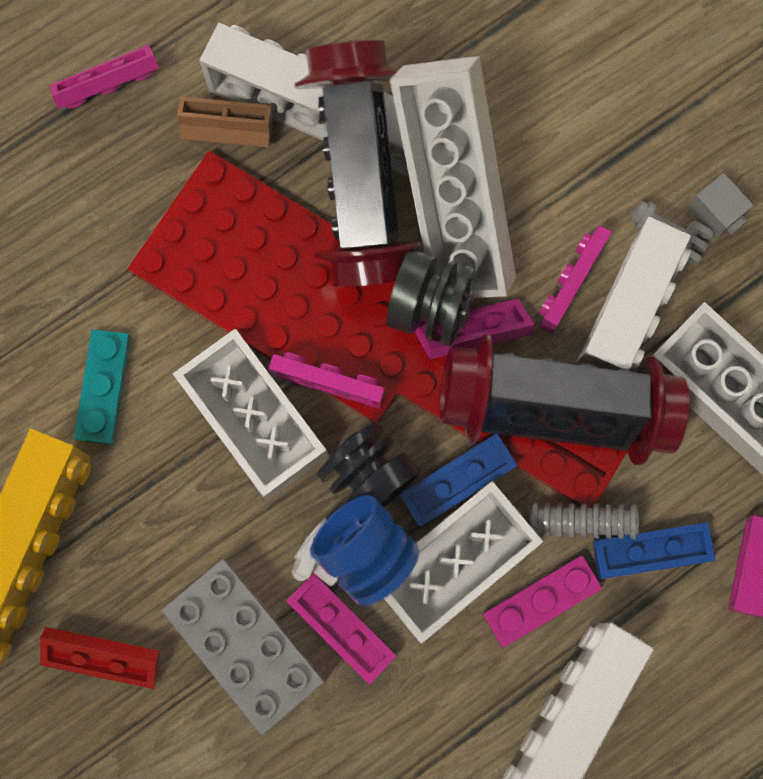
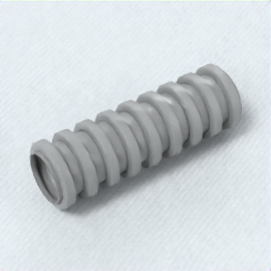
(585, 520)

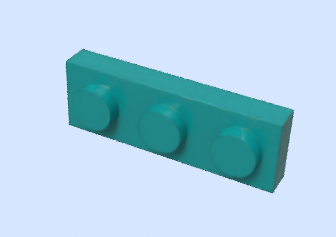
(102, 387)

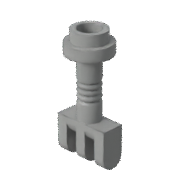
(694, 229)

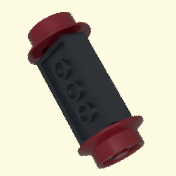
(359, 161)
(564, 401)

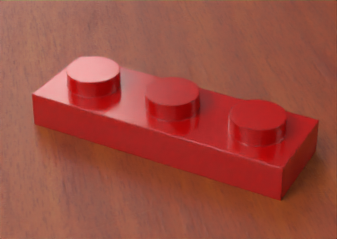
(99, 657)

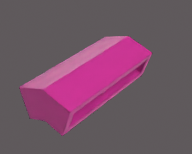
(748, 579)

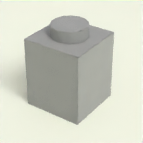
(721, 206)

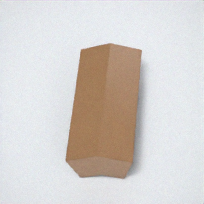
(225, 121)

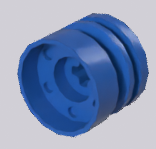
(365, 550)

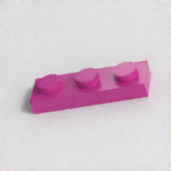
(104, 77)
(572, 278)
(500, 320)
(327, 379)
(542, 601)
(341, 628)

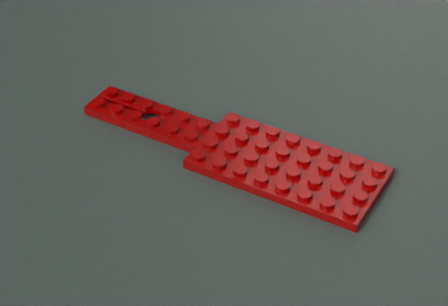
(250, 266)

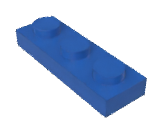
(458, 480)
(653, 551)

